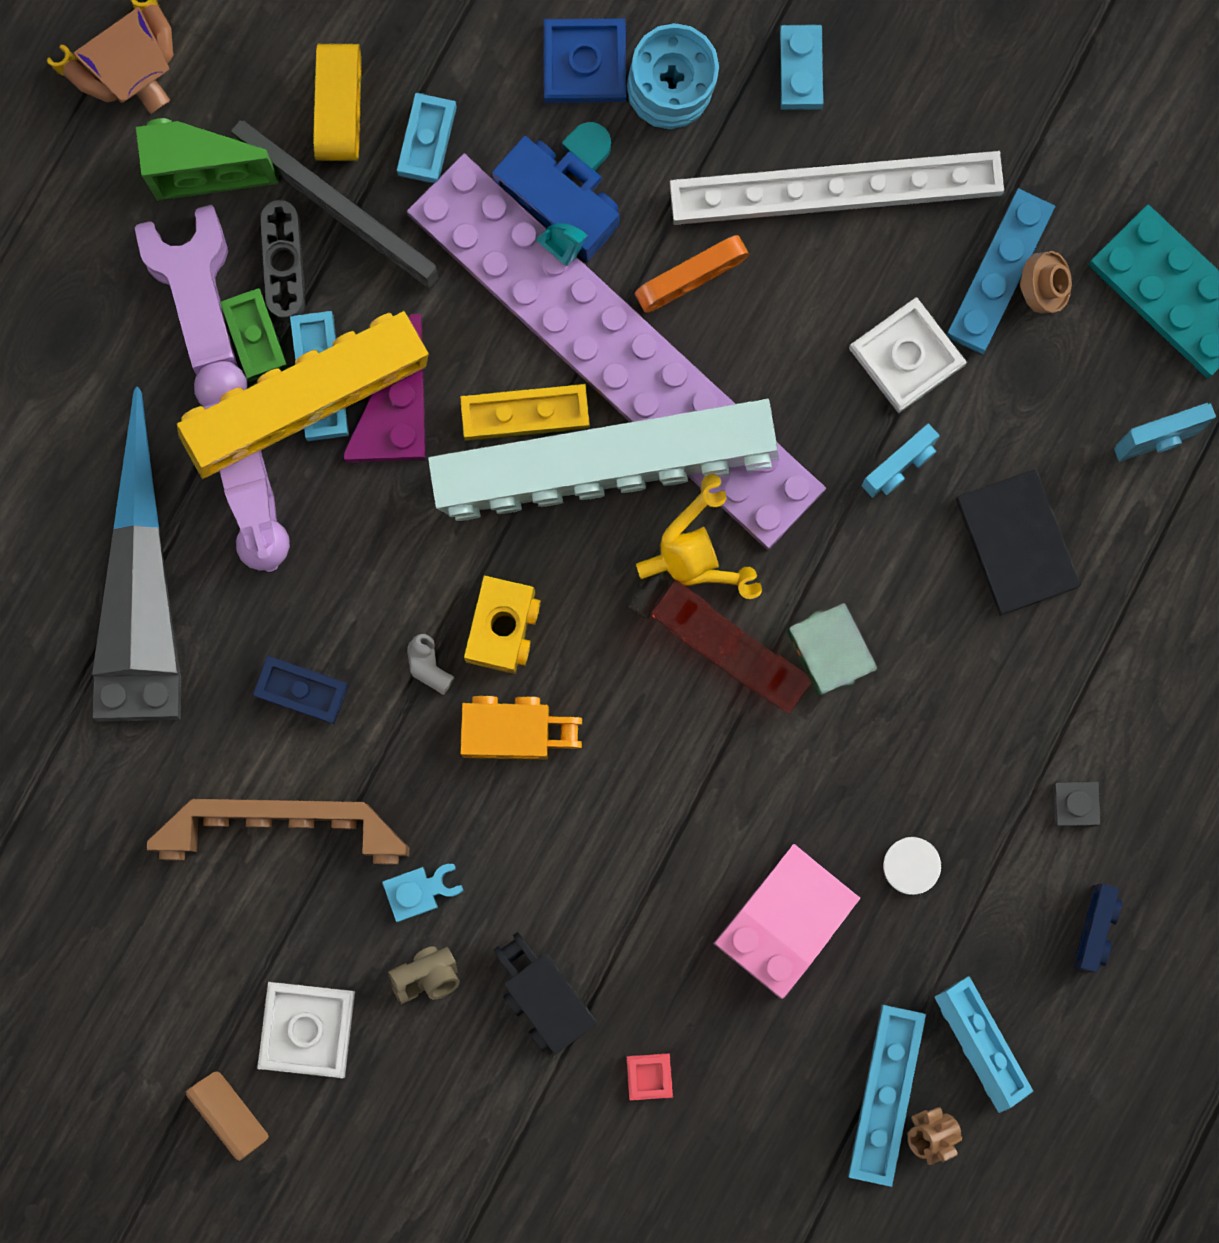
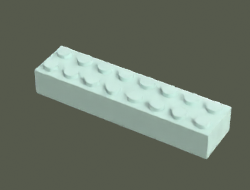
(604, 459)

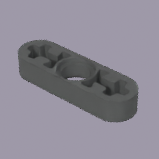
(269, 232)

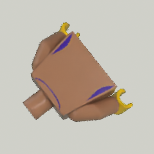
(124, 58)

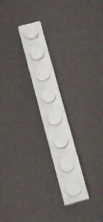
(836, 187)

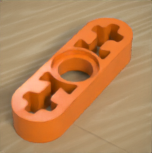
(691, 274)

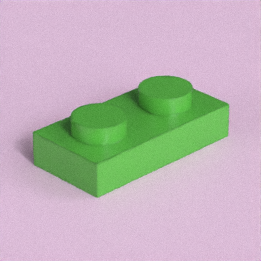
(253, 334)

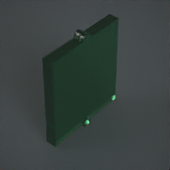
(831, 649)

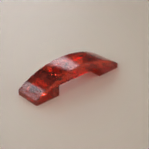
(731, 648)

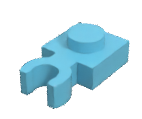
(414, 892)

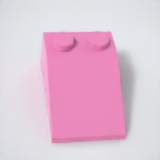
(787, 921)

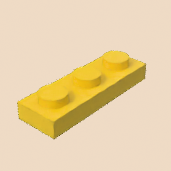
(524, 412)

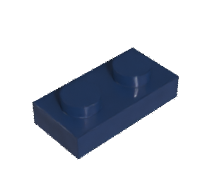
(300, 690)
(1102, 911)

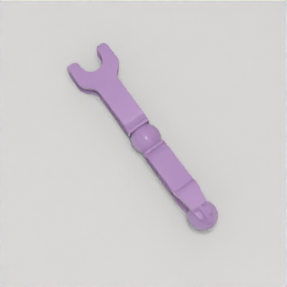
(192, 276)

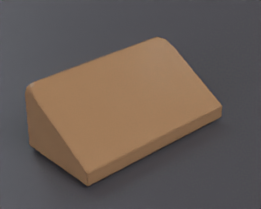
(227, 1115)

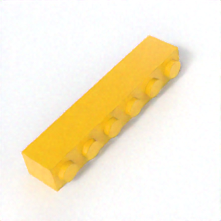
(302, 394)

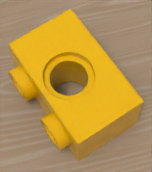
(496, 600)

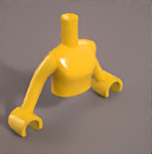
(691, 554)

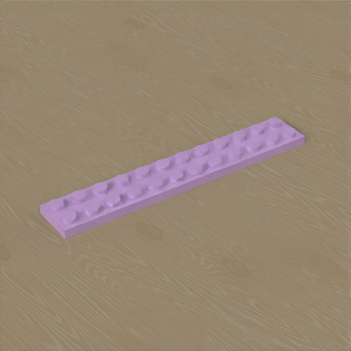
(597, 334)

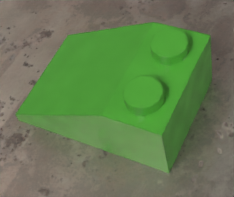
(193, 161)

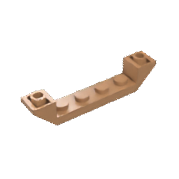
(181, 831)

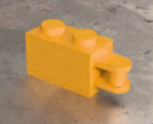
(513, 729)

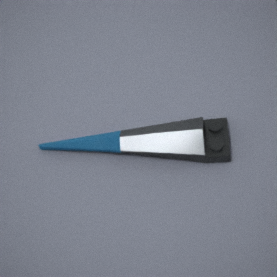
(136, 643)

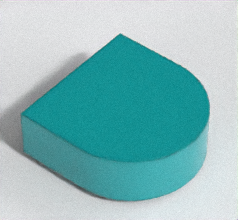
(589, 143)

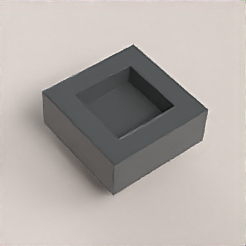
(1076, 804)

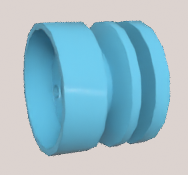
(679, 54)

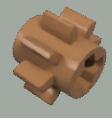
(934, 1136)

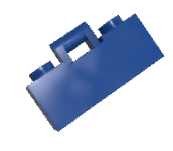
(551, 197)

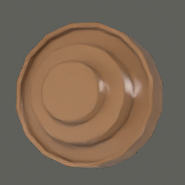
(1046, 282)

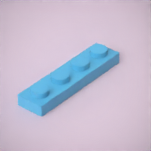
(886, 1095)

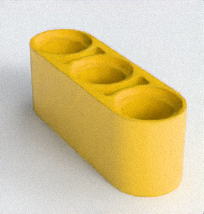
(337, 102)

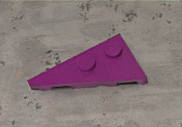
(392, 420)

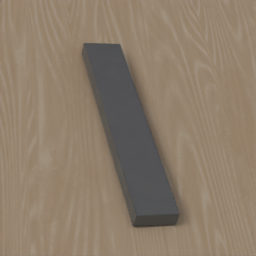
(341, 208)

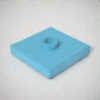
(1165, 432)

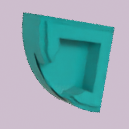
(562, 241)

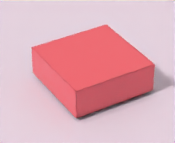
(649, 1076)

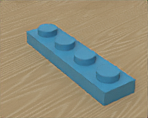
(1000, 271)

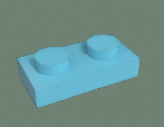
(801, 67)
(426, 138)
(915, 451)

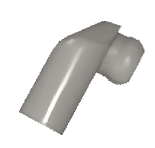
(423, 664)

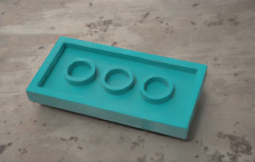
(1166, 285)

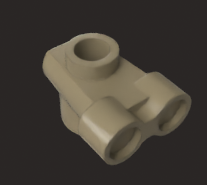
(430, 971)

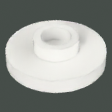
(912, 865)

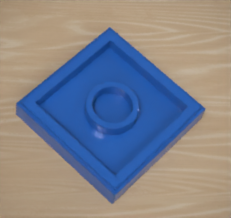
(584, 60)

